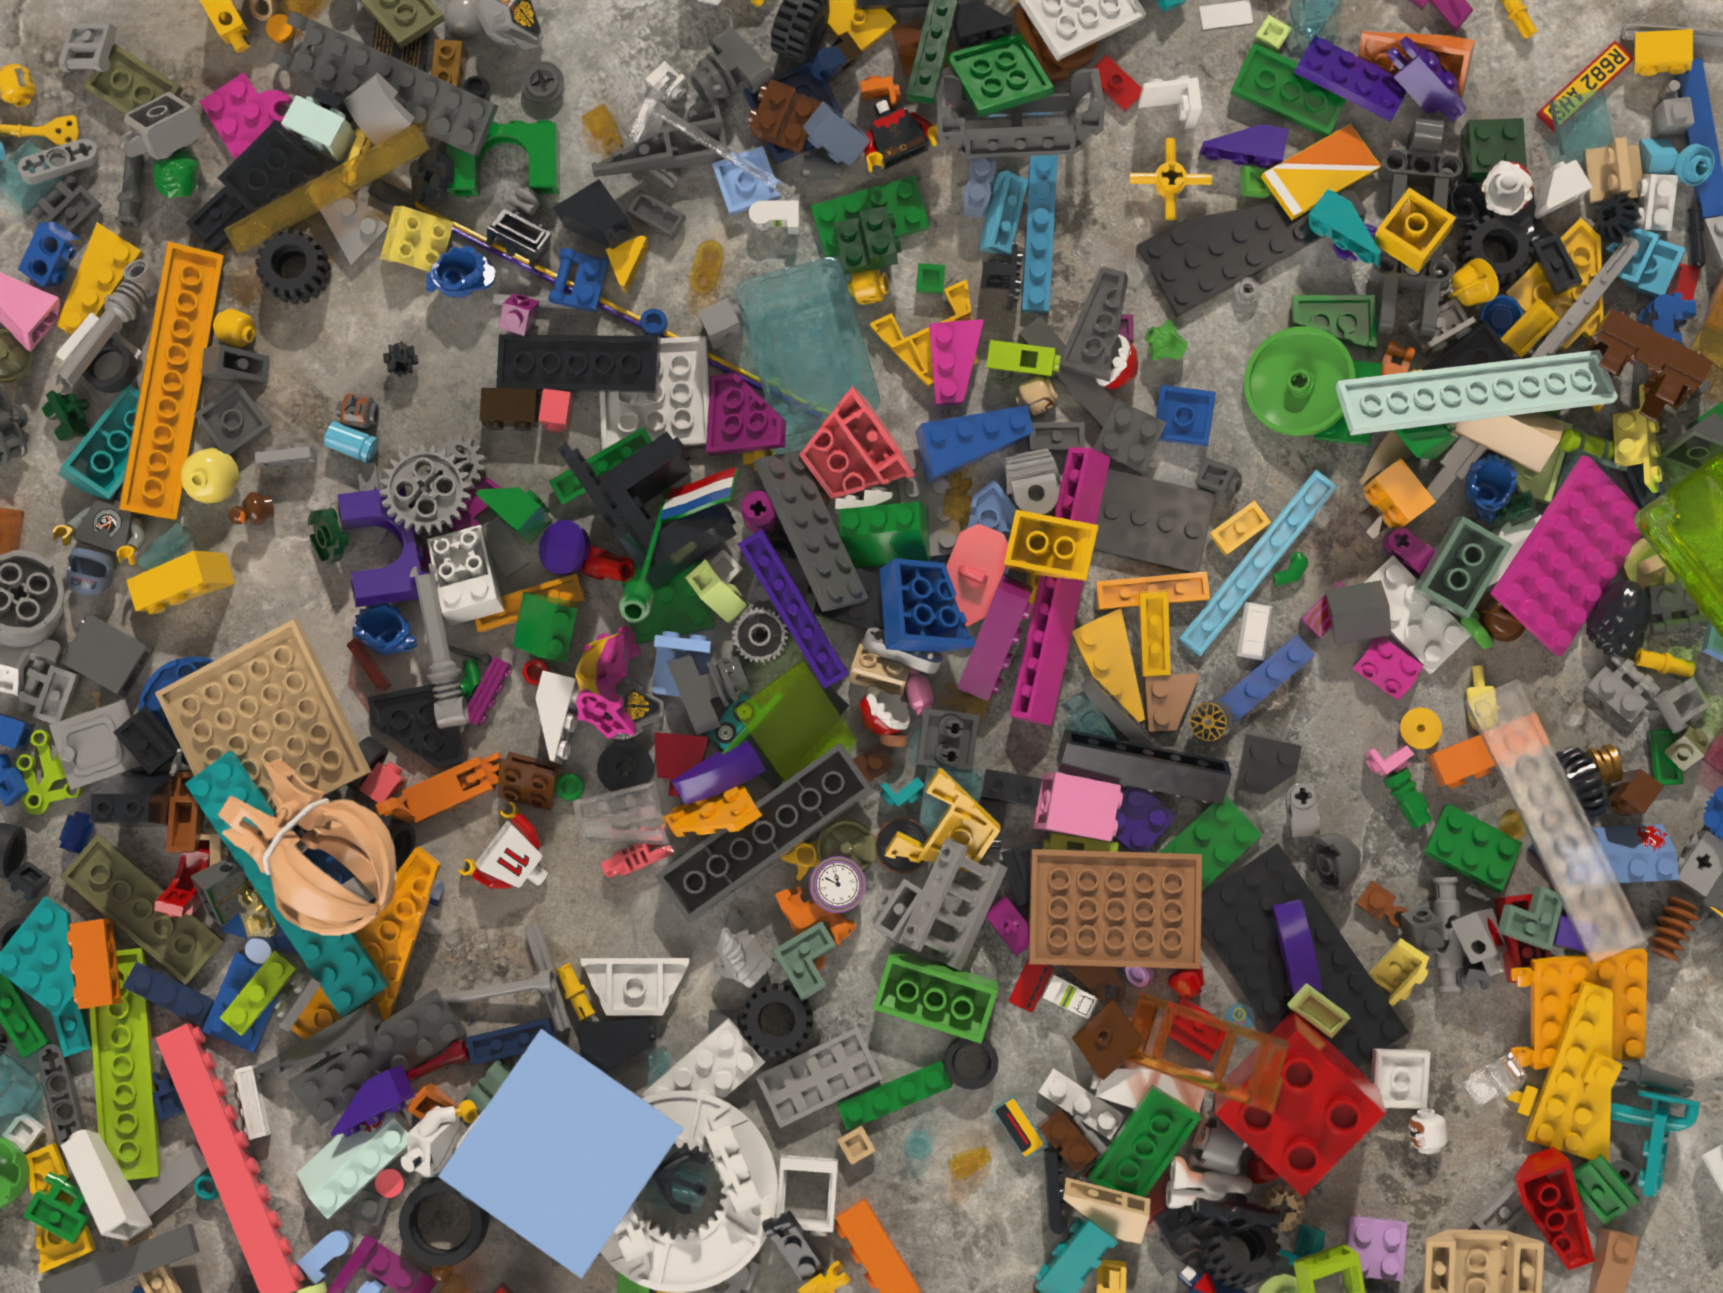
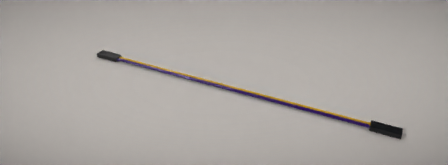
(398, 197)

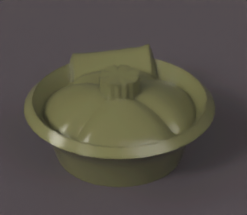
(14, 358)
(850, 840)

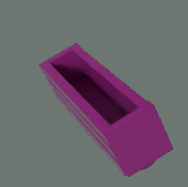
(487, 691)

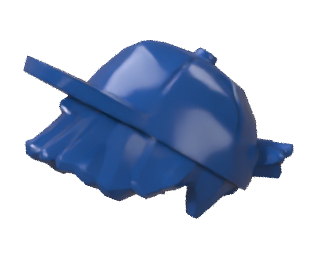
(460, 272)
(1489, 485)
(383, 630)

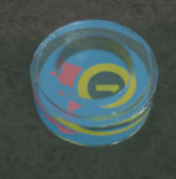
(1240, 1014)

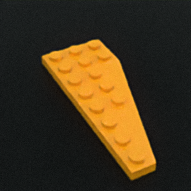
(387, 940)

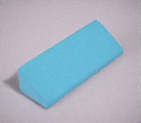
(1003, 213)

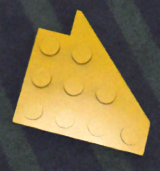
(1585, 251)

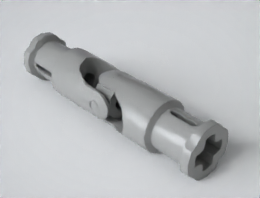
(1449, 956)

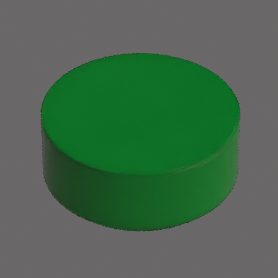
(570, 787)

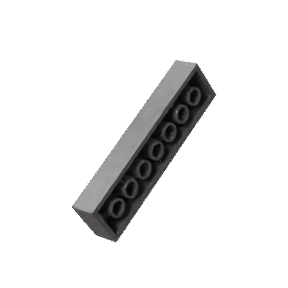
(787, 820)

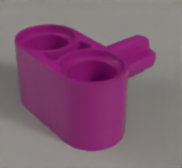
(1009, 925)

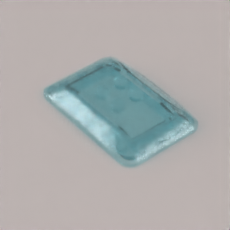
(805, 341)

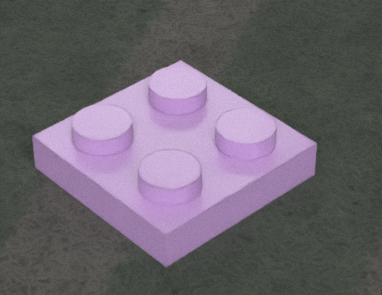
(1379, 1246)

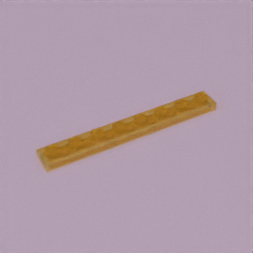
(327, 189)

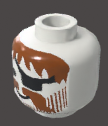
(1427, 1131)

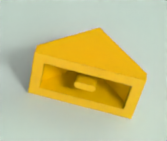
(627, 260)

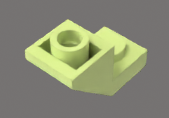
(716, 593)

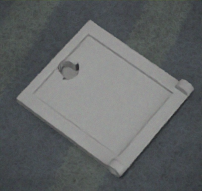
(97, 747)

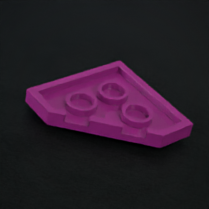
(740, 419)

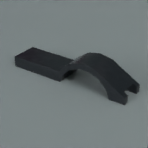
(1549, 251)

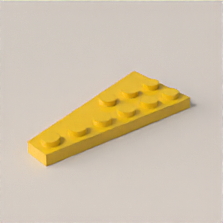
(1569, 1110)

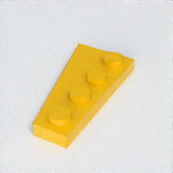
(97, 277)
(52, 1248)

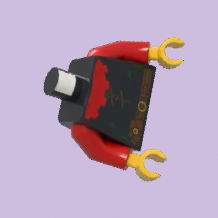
(897, 136)

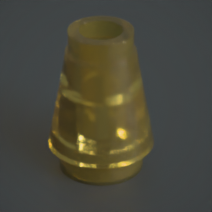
(968, 1162)

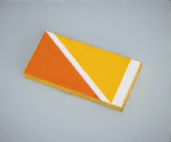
(1328, 164)

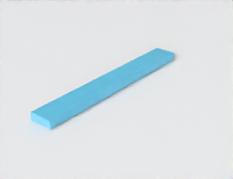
(1257, 563)

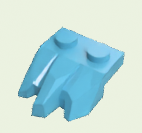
(1652, 265)

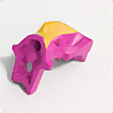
(597, 675)

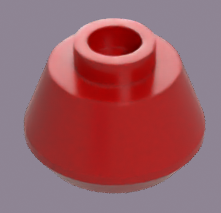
(1187, 982)
(1259, 1170)

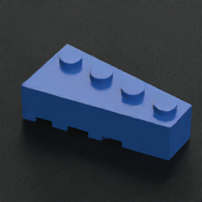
(967, 439)

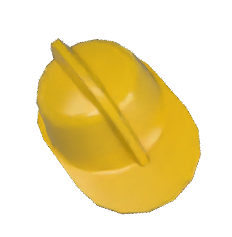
(1474, 283)

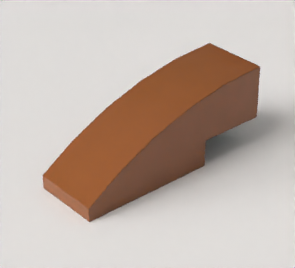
(184, 818)

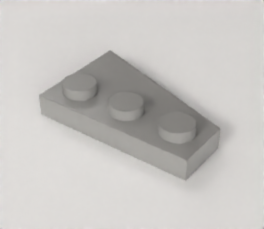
(353, 226)

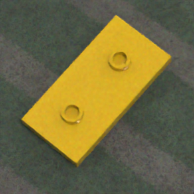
(863, 25)

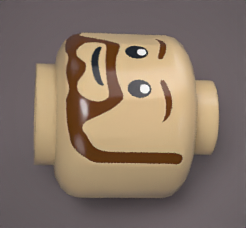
(1037, 394)

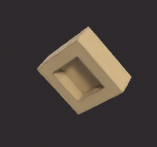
(856, 1144)

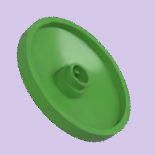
(1295, 378)

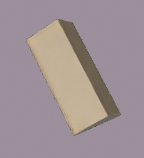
(1521, 437)

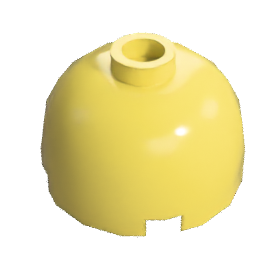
(209, 476)

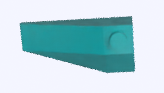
(102, 455)

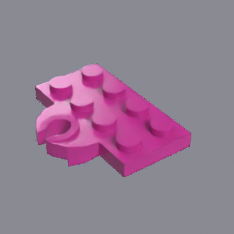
(242, 112)

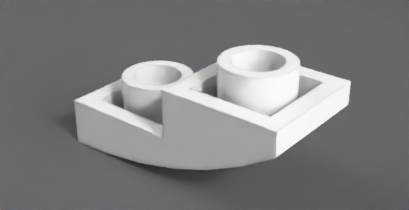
(872, 497)

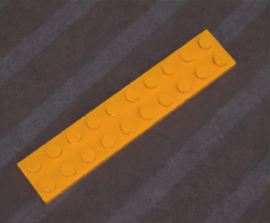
(170, 381)

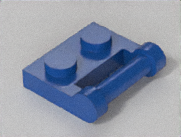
(587, 284)

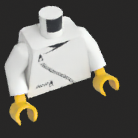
(435, 1138)

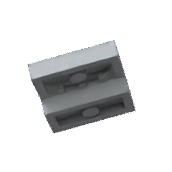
(377, 110)

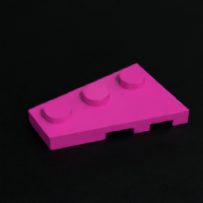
(953, 356)

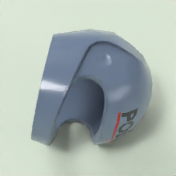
(89, 571)

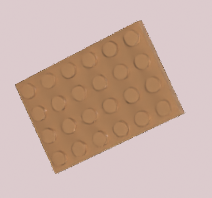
(1115, 909)

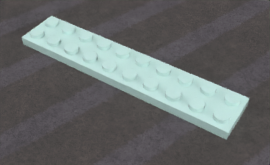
(1474, 392)

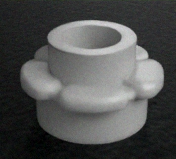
(1241, 295)

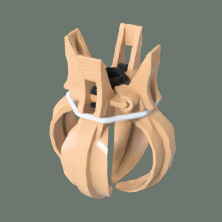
(300, 888)

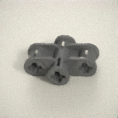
(10, 428)

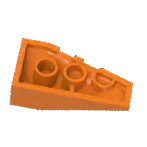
(1453, 52)

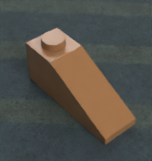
(1613, 1261)

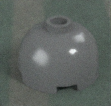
(1334, 859)

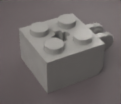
(160, 128)

